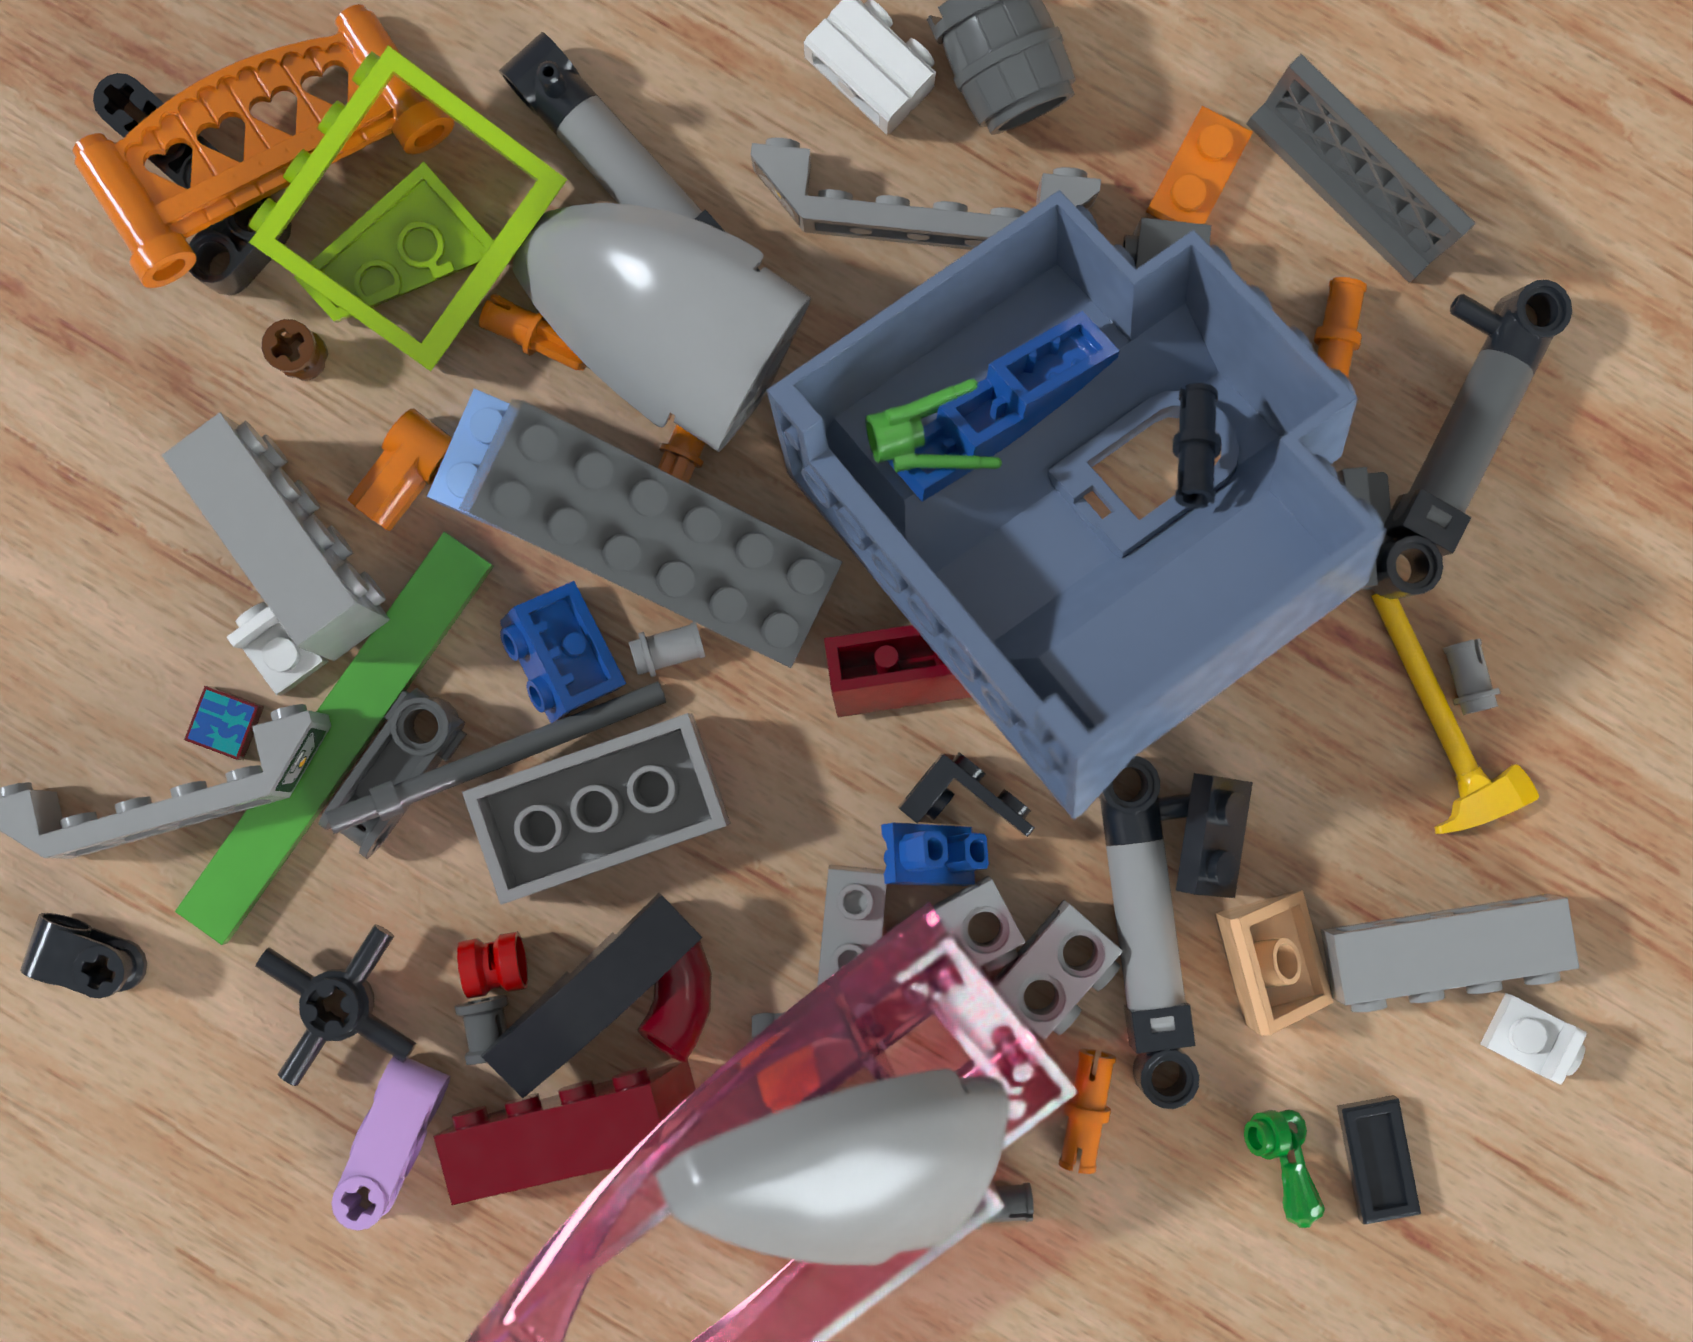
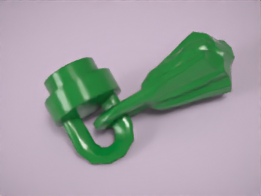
(1272, 1138)

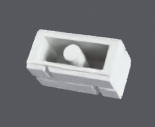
(871, 62)

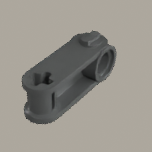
(397, 756)

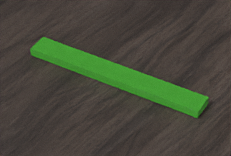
(356, 712)

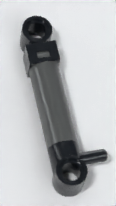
(1432, 513)

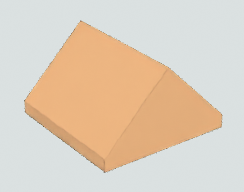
(1274, 961)

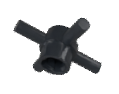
(326, 1026)

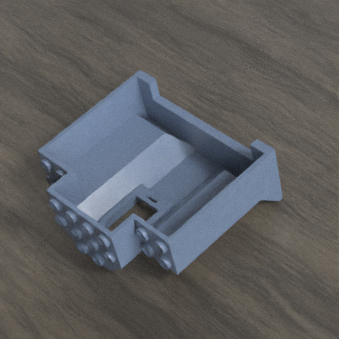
(1066, 622)

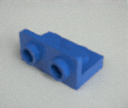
(560, 651)

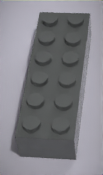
(649, 532)

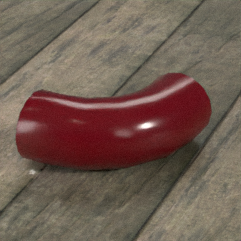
(680, 1006)

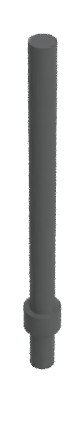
(389, 799)

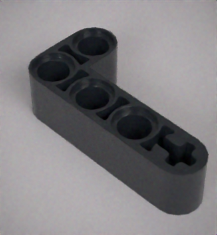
(224, 236)

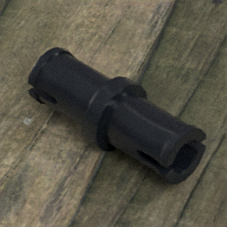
(1196, 445)

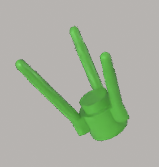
(899, 431)

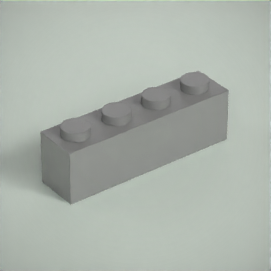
(1450, 950)

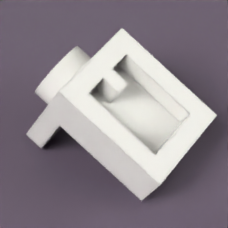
(273, 650)
(1535, 1039)

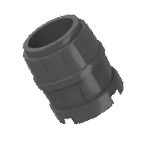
(1004, 59)

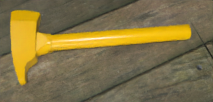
(1480, 797)

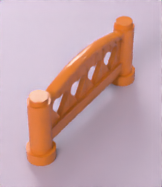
(160, 215)

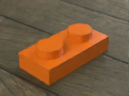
(1200, 169)

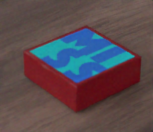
(223, 723)

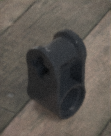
(75, 955)

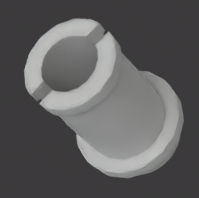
(666, 649)
(1471, 677)

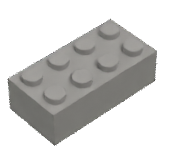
(277, 537)
(596, 808)

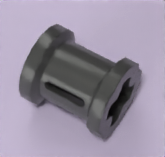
(483, 1024)

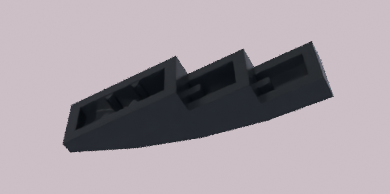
(591, 996)

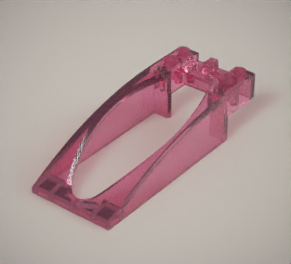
(798, 1058)

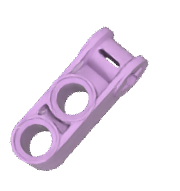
(388, 1141)

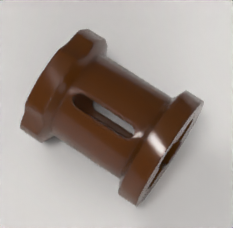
(277, 349)

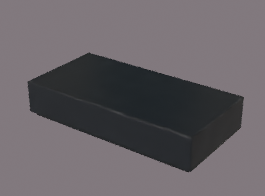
(1378, 1159)

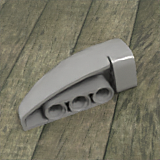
(663, 311)
(848, 1171)

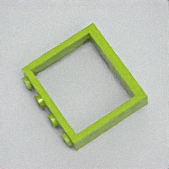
(338, 127)

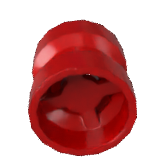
(492, 965)

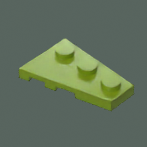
(402, 244)

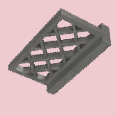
(1358, 170)

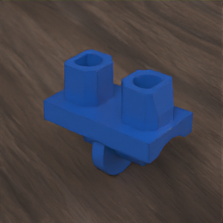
(933, 854)

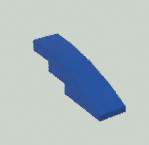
(1012, 398)

